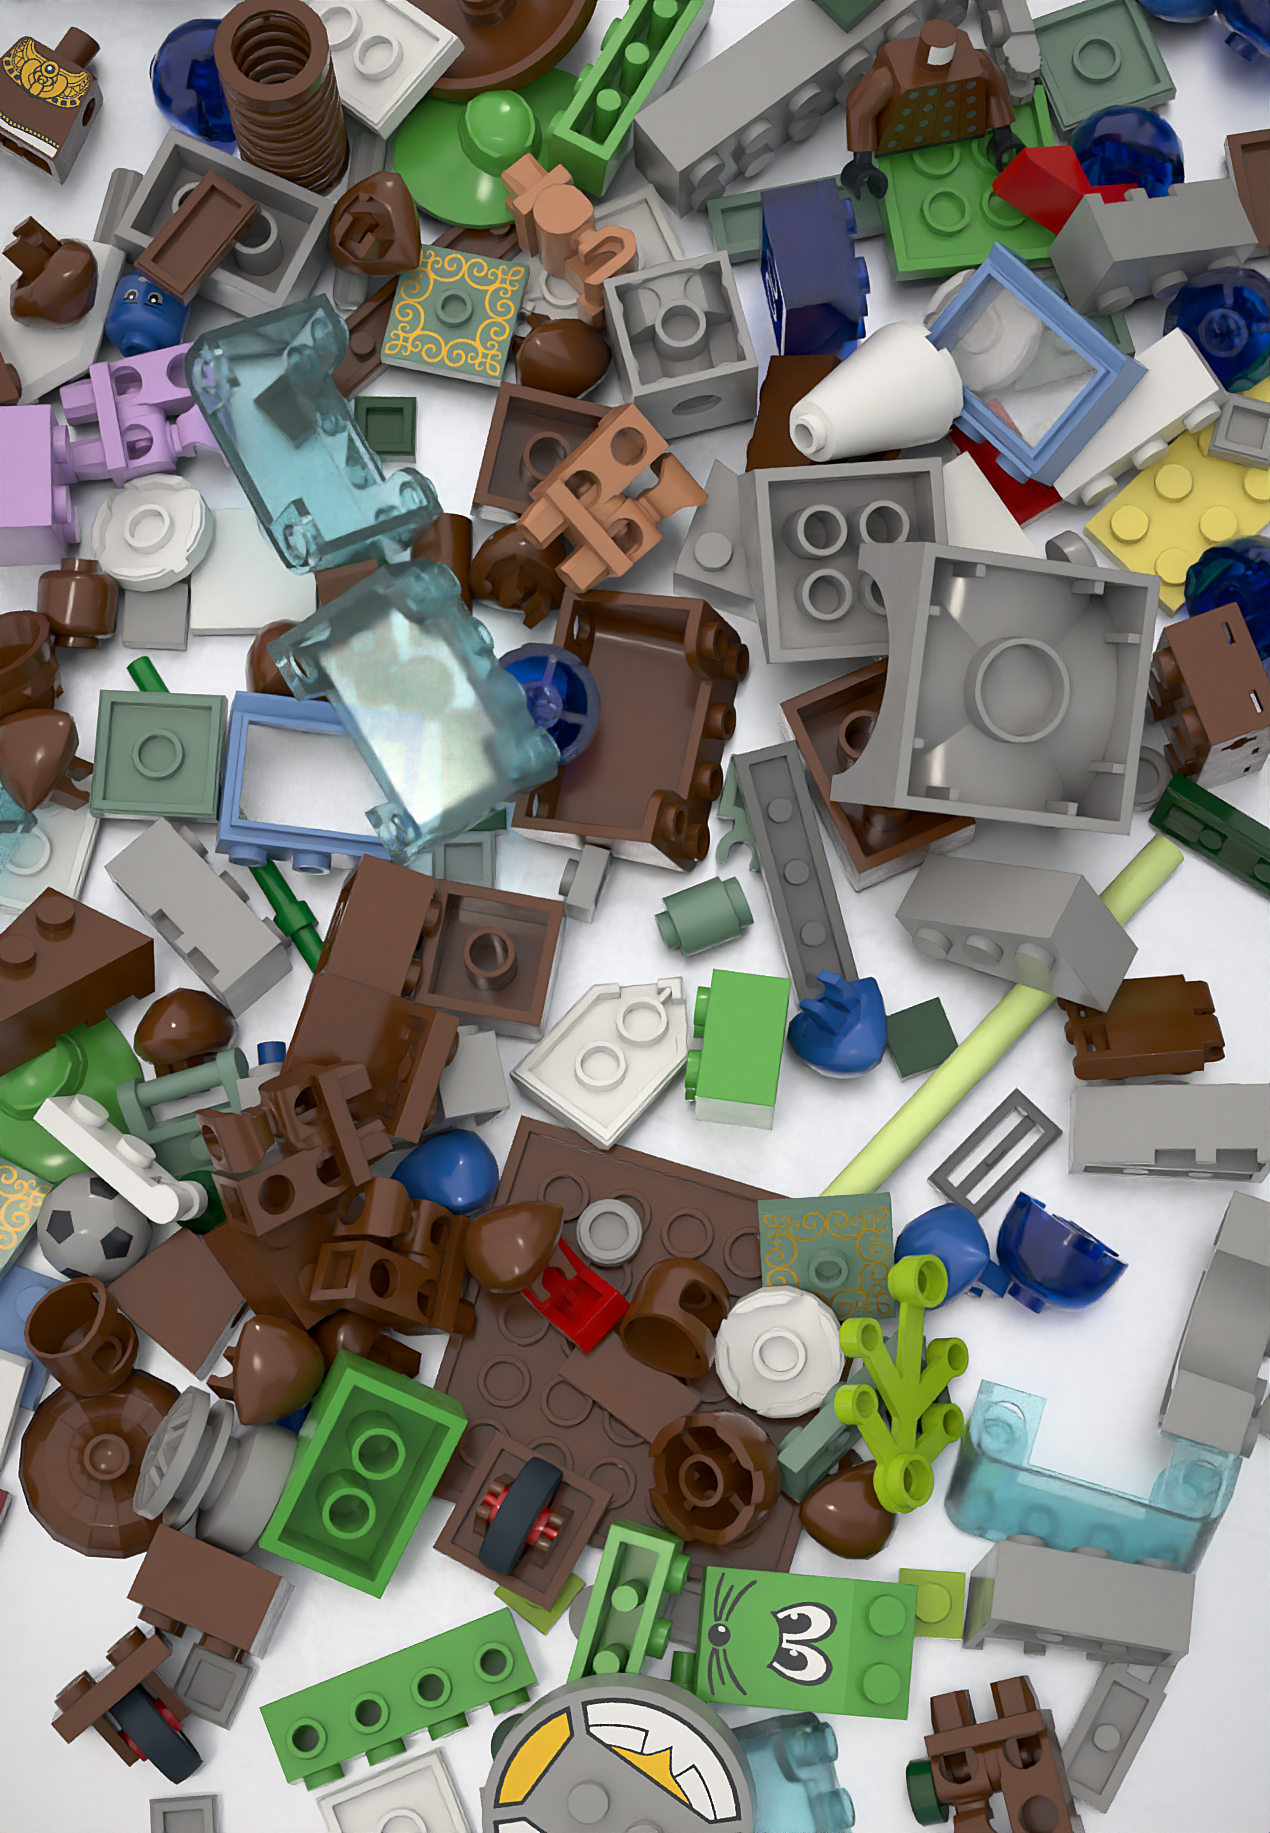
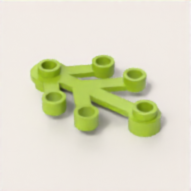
(903, 1463)

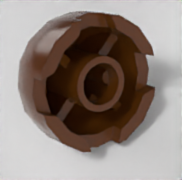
(714, 1476)

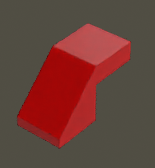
(1050, 185)
(579, 1307)

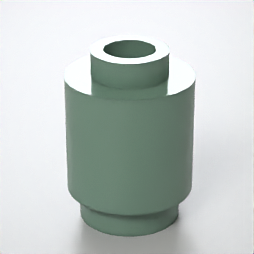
(704, 916)

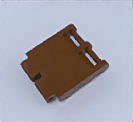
(1148, 1030)

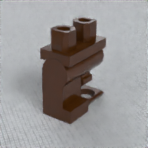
(316, 1141)
(410, 1284)
(1004, 1755)

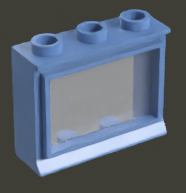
(1030, 368)
(295, 788)

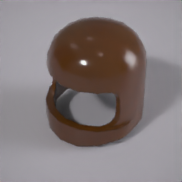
(674, 1317)
(81, 1338)

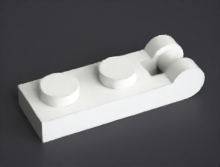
(121, 1159)

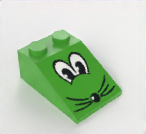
(805, 1642)

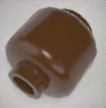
(78, 603)

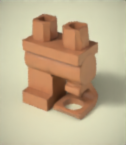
(561, 227)
(588, 503)

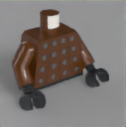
(924, 97)

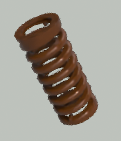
(283, 92)

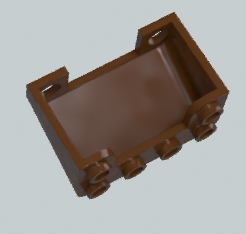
(666, 711)

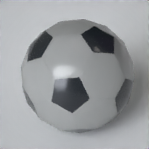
(91, 1228)

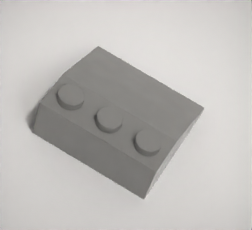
(804, 548)

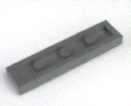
(794, 867)

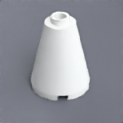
(880, 398)

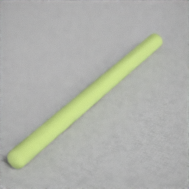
(990, 1040)

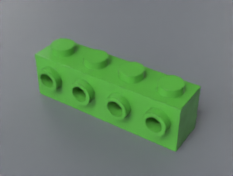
(630, 74)
(629, 1601)
(398, 1698)

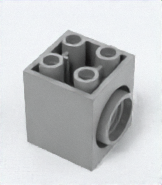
(682, 344)

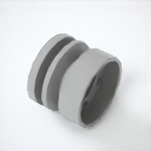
(227, 1477)

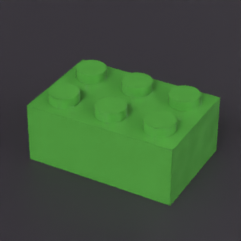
(363, 1472)

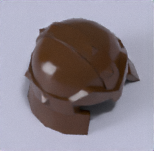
(27, 663)

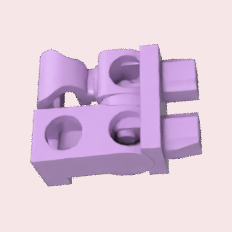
(132, 411)

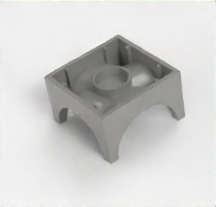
(1007, 688)

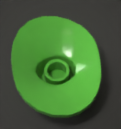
(458, 150)
(81, 1063)

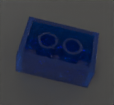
(811, 269)

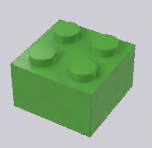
(741, 1050)

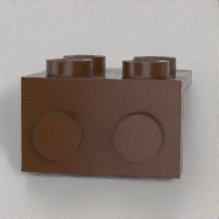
(394, 1039)

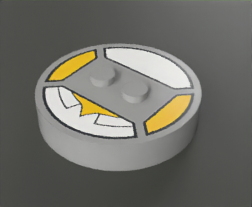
(620, 1760)

